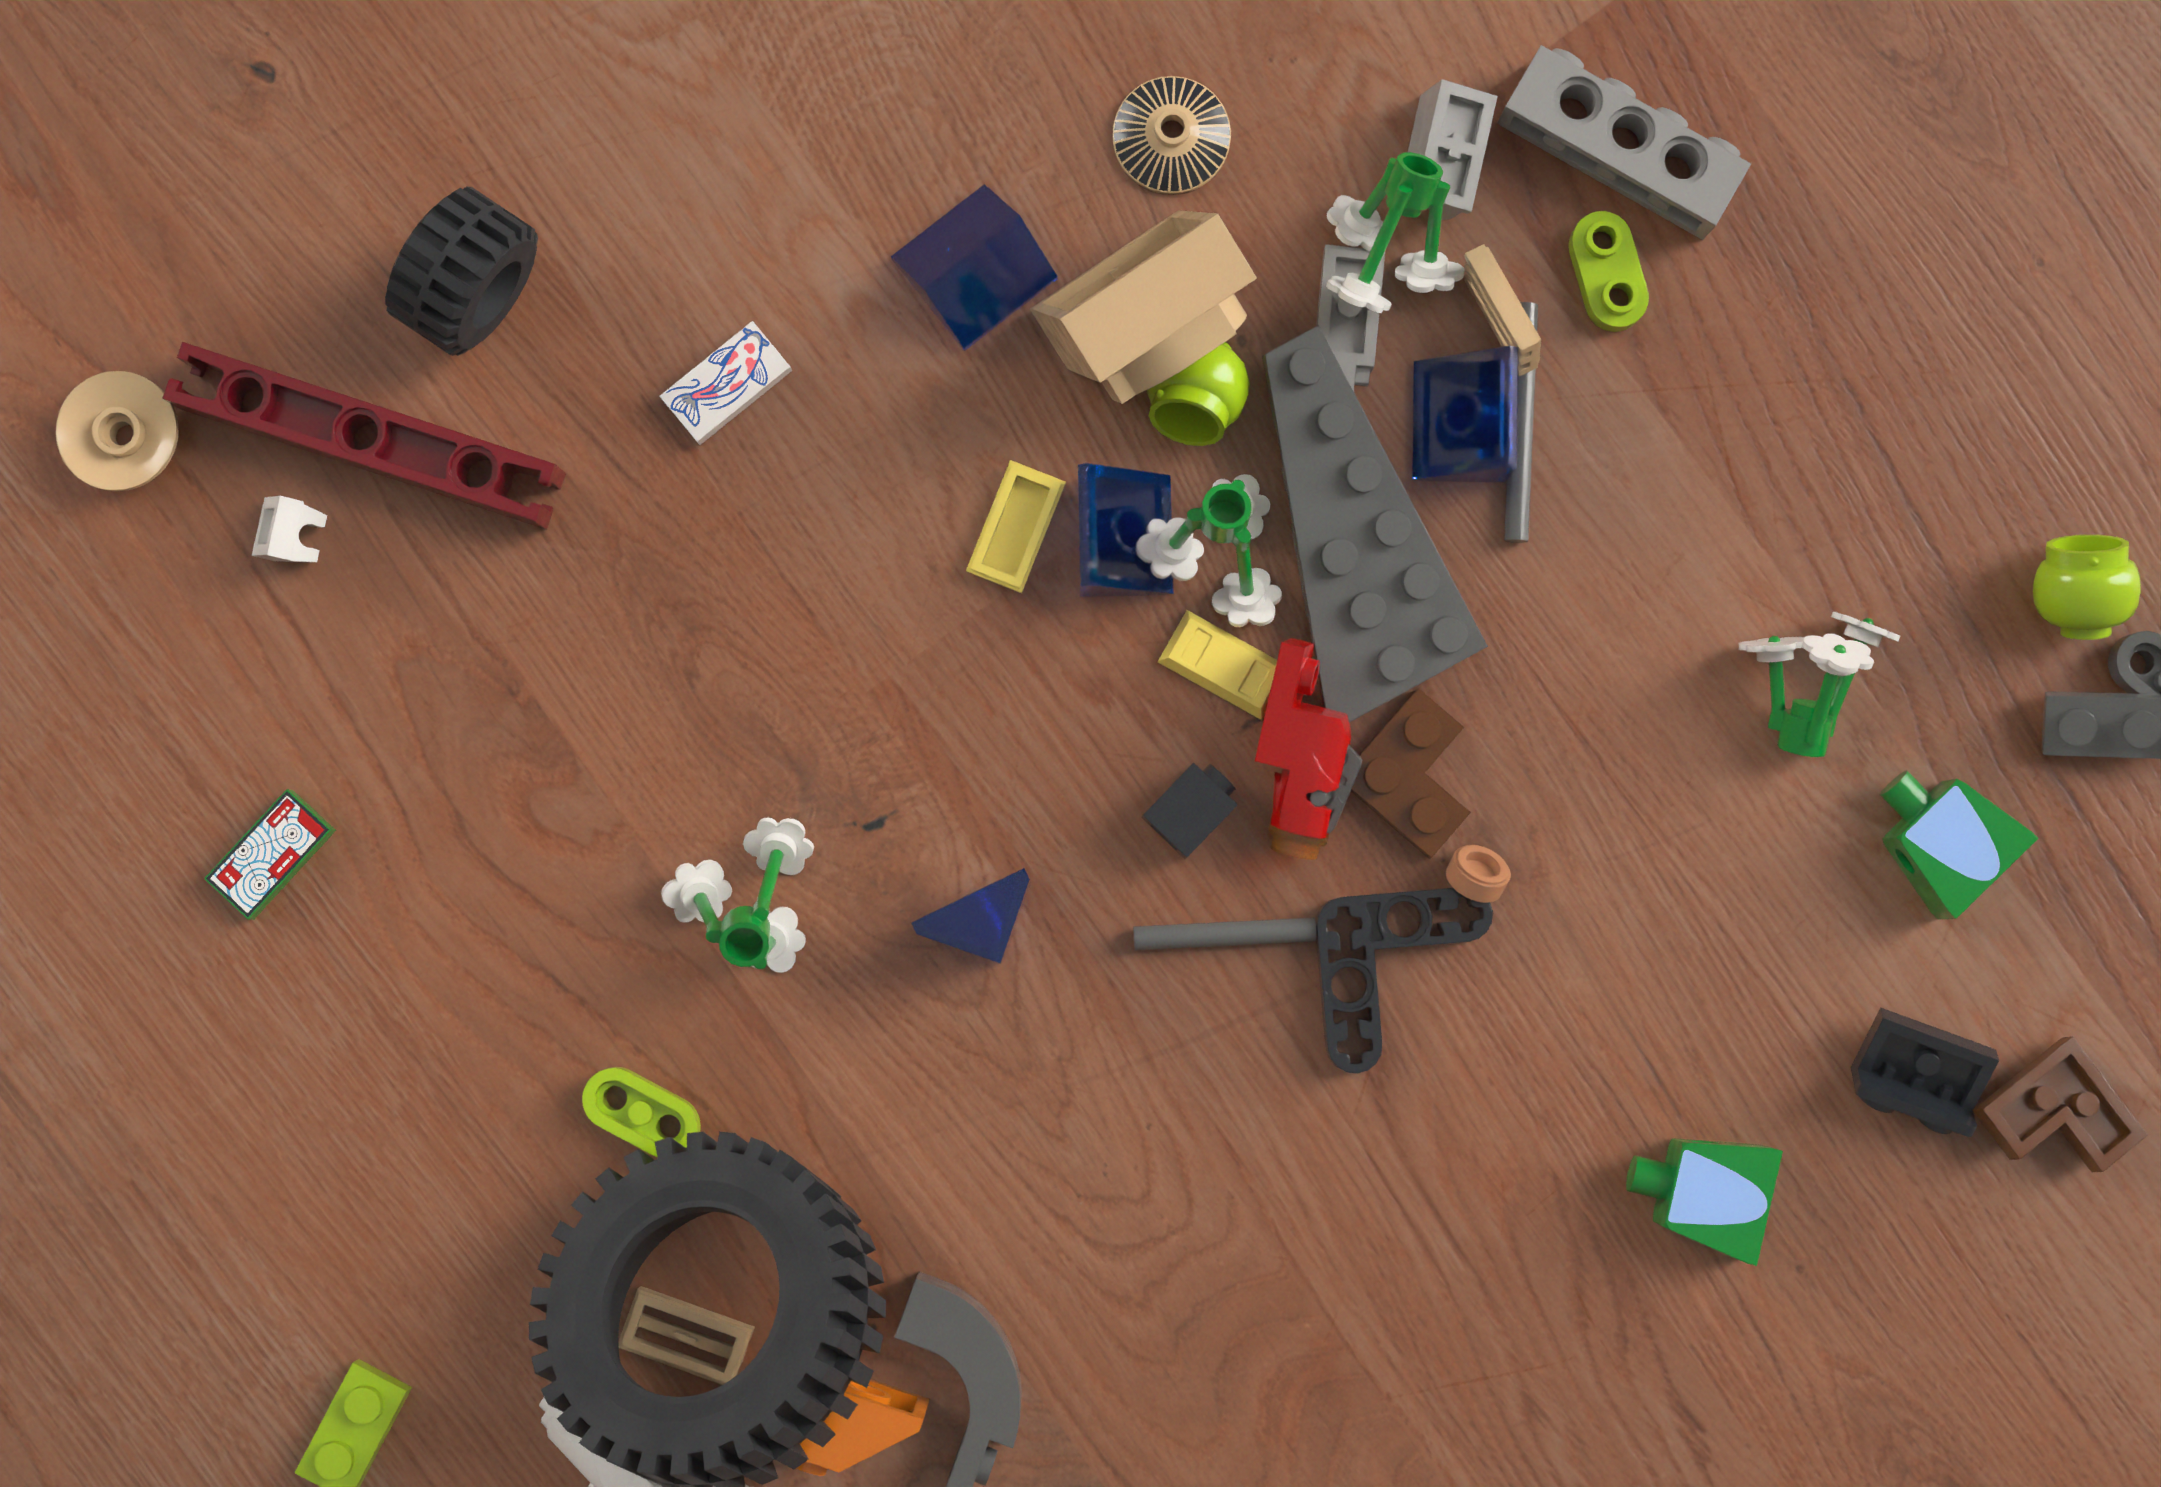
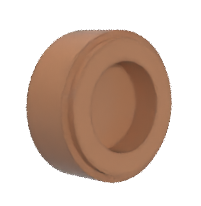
(1478, 873)

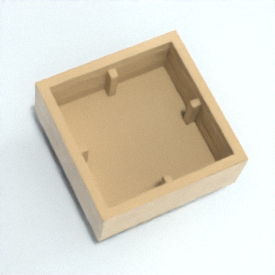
(1150, 305)

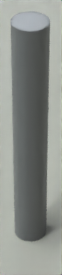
(1224, 933)

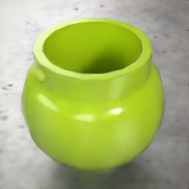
(1201, 398)
(2086, 585)

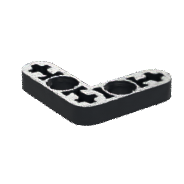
(1372, 935)

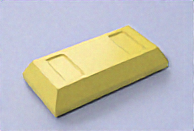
(1016, 526)
(1220, 664)

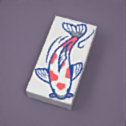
(726, 383)

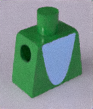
(1951, 841)
(1711, 1192)

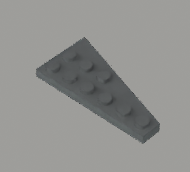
(1365, 563)

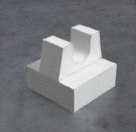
(279, 530)

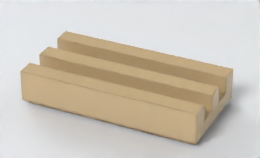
(1502, 307)
(693, 1313)

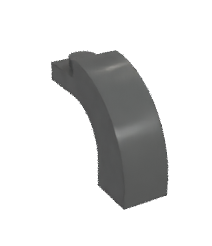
(974, 1343)

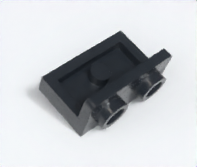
(1922, 1072)

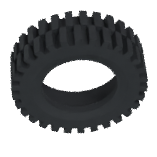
(793, 1377)

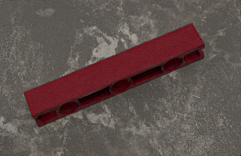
(327, 426)

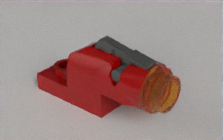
(1313, 755)

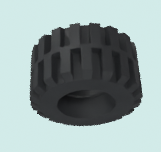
(461, 271)

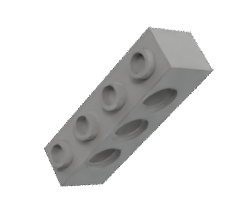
(1635, 173)

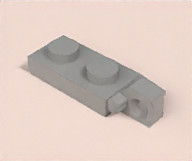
(1348, 328)

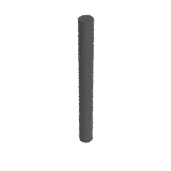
(1519, 482)

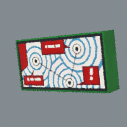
(270, 854)

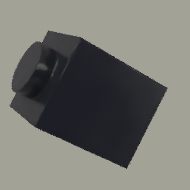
(1191, 808)

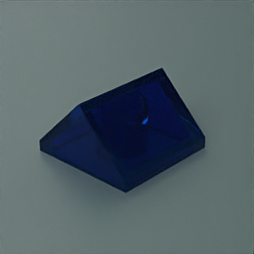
(975, 266)
(1466, 416)
(1112, 517)
(980, 921)

